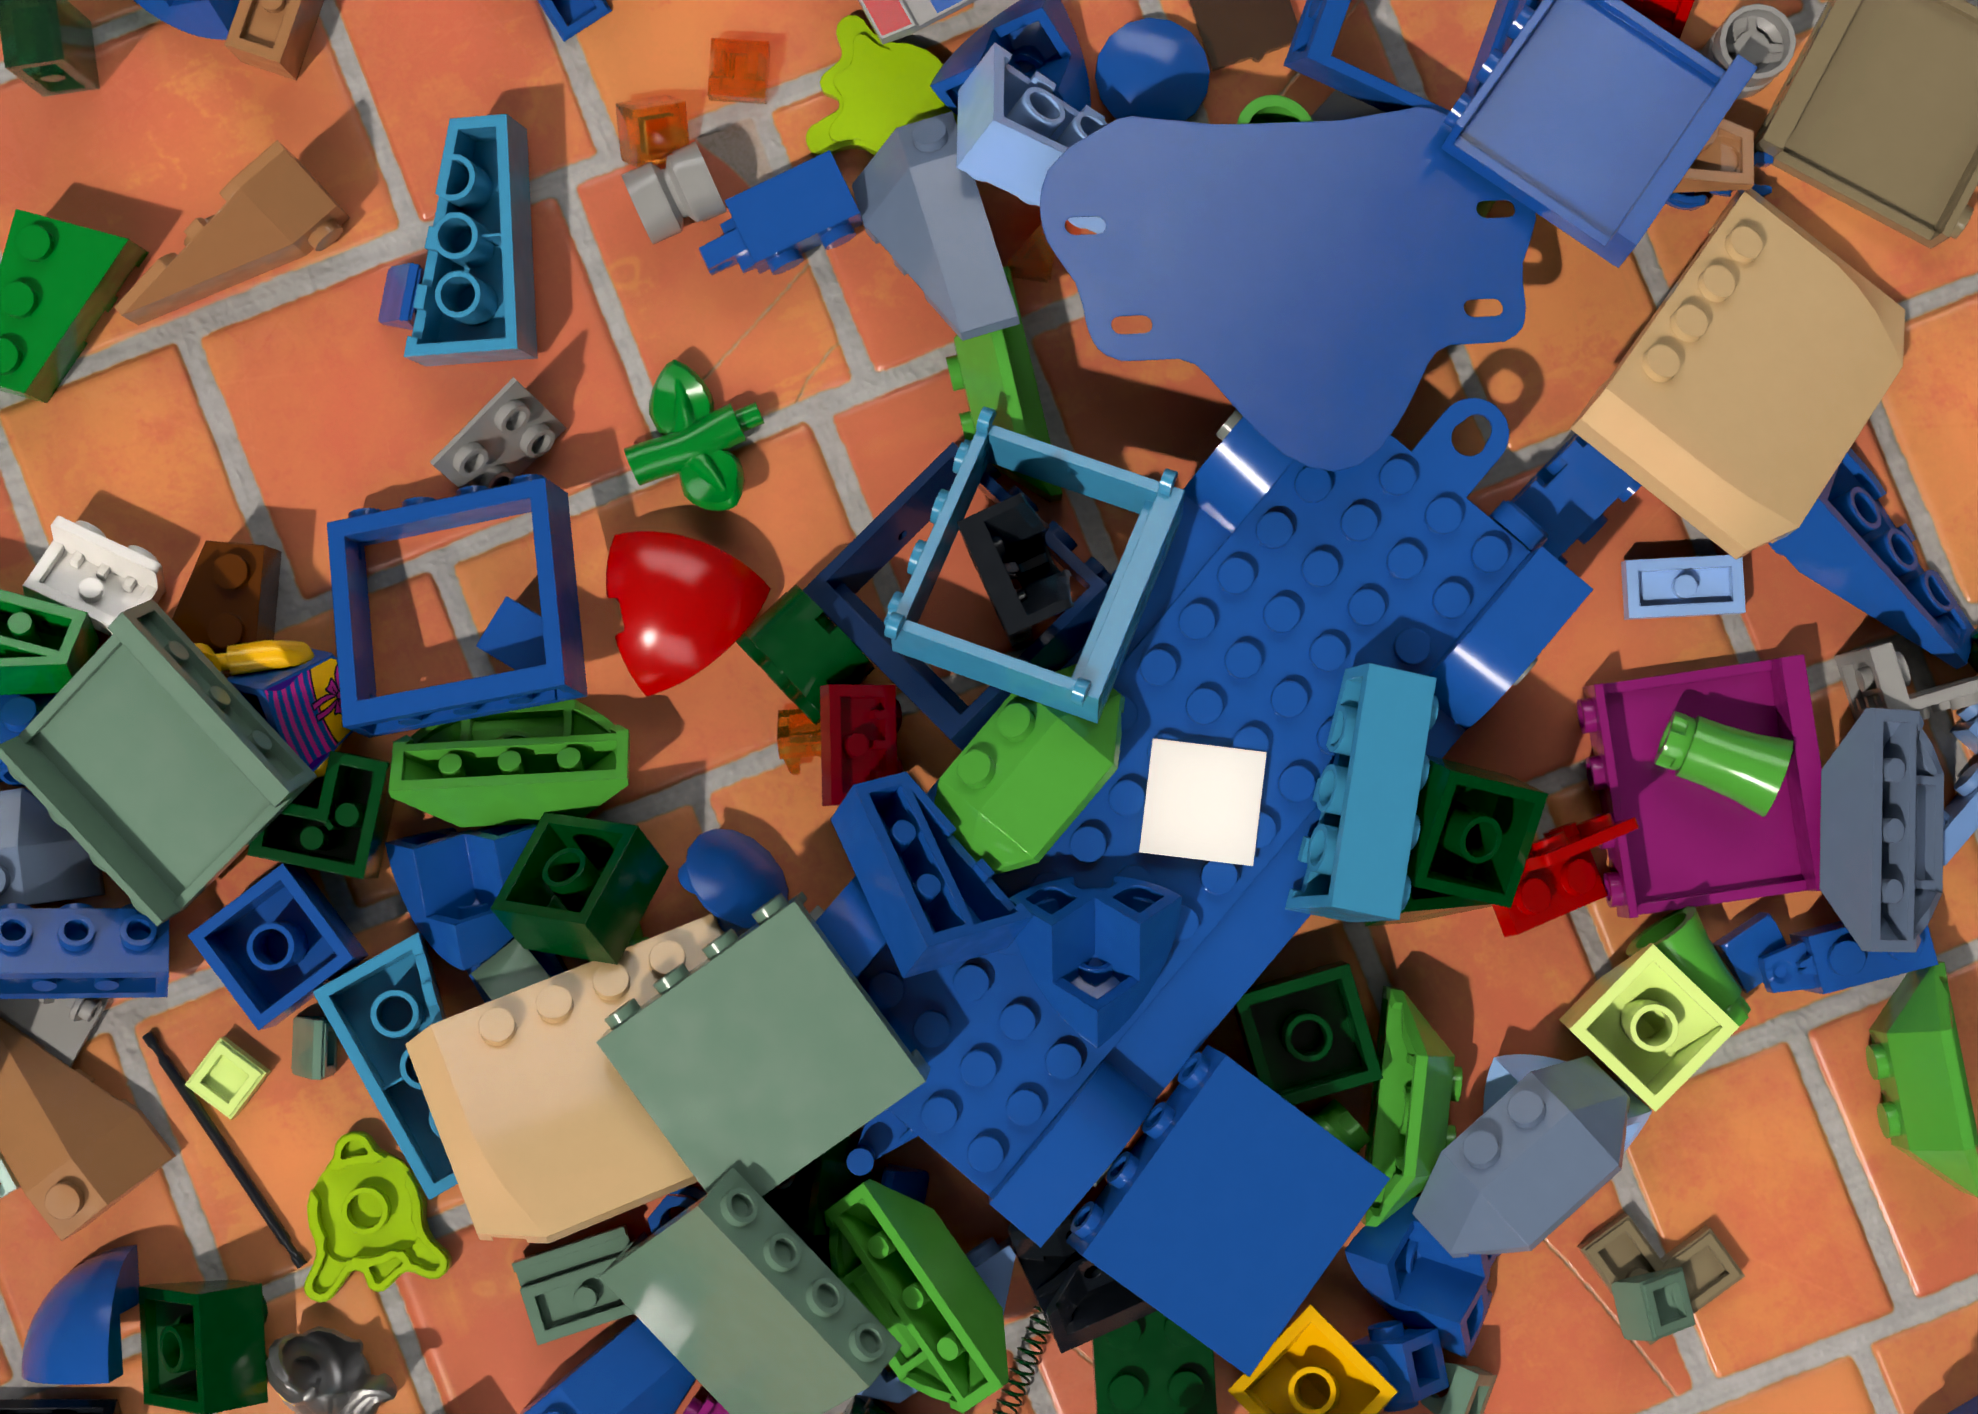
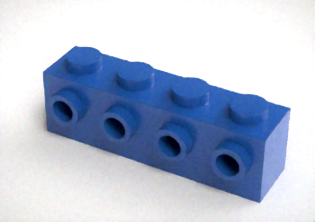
(81, 953)

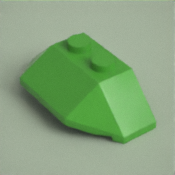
(1000, 375)
(512, 765)
(1028, 778)
(1925, 1079)
(1408, 1104)
(922, 1291)

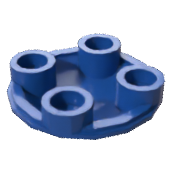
(1152, 71)
(731, 877)

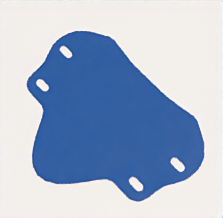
(1290, 263)

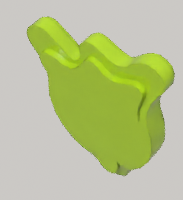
(875, 91)
(370, 1220)

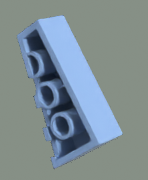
(1017, 129)

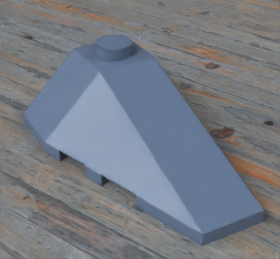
(936, 226)

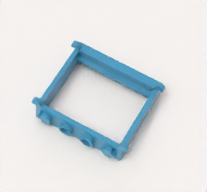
(1089, 687)

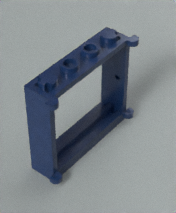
(884, 537)

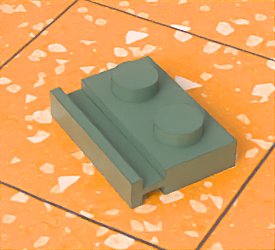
(565, 1287)

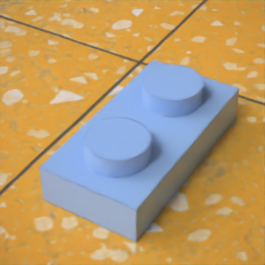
(1682, 587)

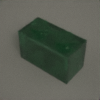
(48, 46)

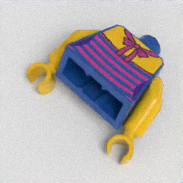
(292, 691)

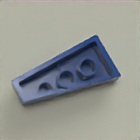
(1572, 494)

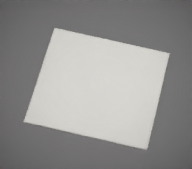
(1202, 802)

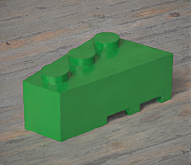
(52, 295)
(41, 644)

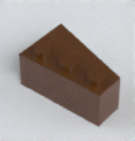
(230, 596)

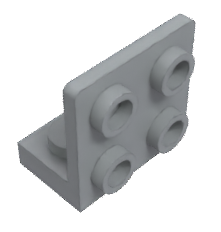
(1879, 679)

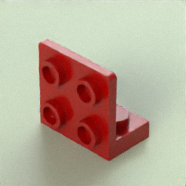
(1560, 873)

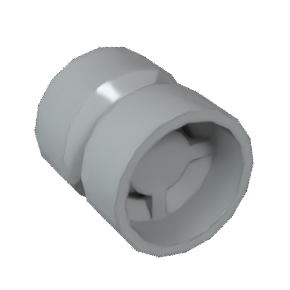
(1759, 36)
(673, 193)

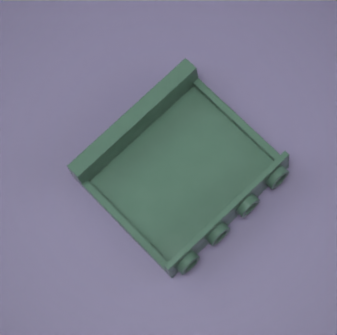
(156, 764)
(761, 1051)
(751, 1307)

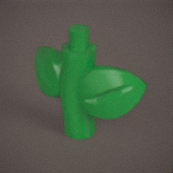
(693, 440)

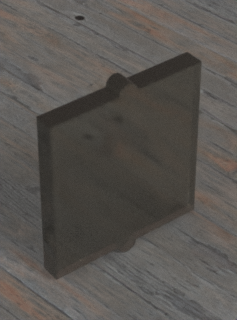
(1242, 29)

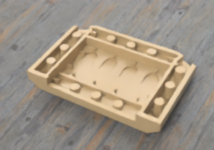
(1749, 379)
(536, 1109)

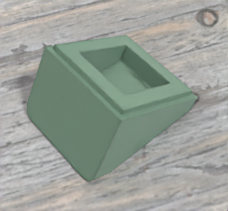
(509, 971)
(313, 1047)
(1653, 1304)

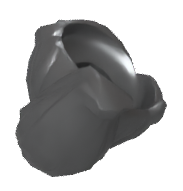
(326, 1374)

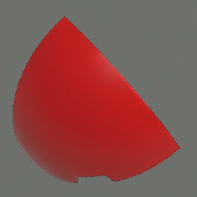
(677, 604)

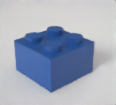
(277, 945)

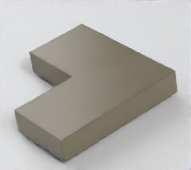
(1624, 1252)

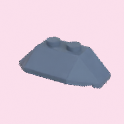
(1883, 830)
(40, 857)
(1527, 1161)

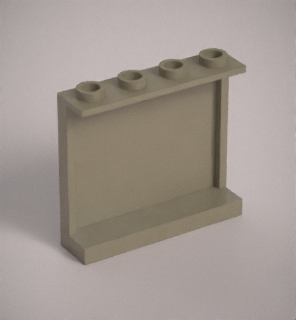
(1885, 113)

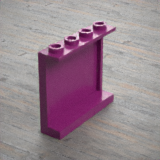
(1690, 839)

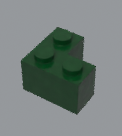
(346, 828)

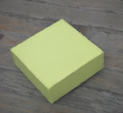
(227, 1077)

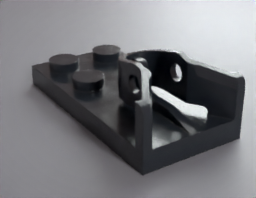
(1008, 545)
(1072, 1292)

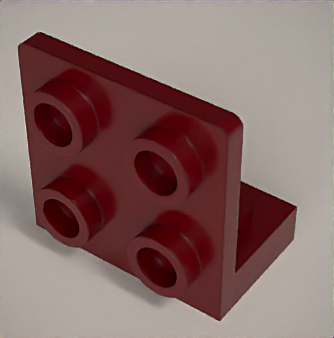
(857, 737)

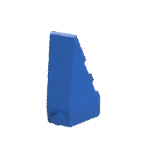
(1864, 559)
(621, 1377)

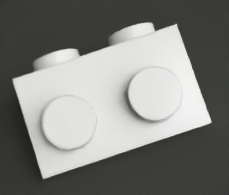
(94, 573)

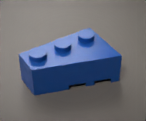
(920, 880)

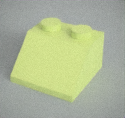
(1649, 1024)

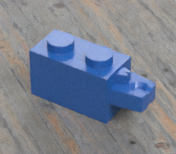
(785, 219)
(1831, 960)

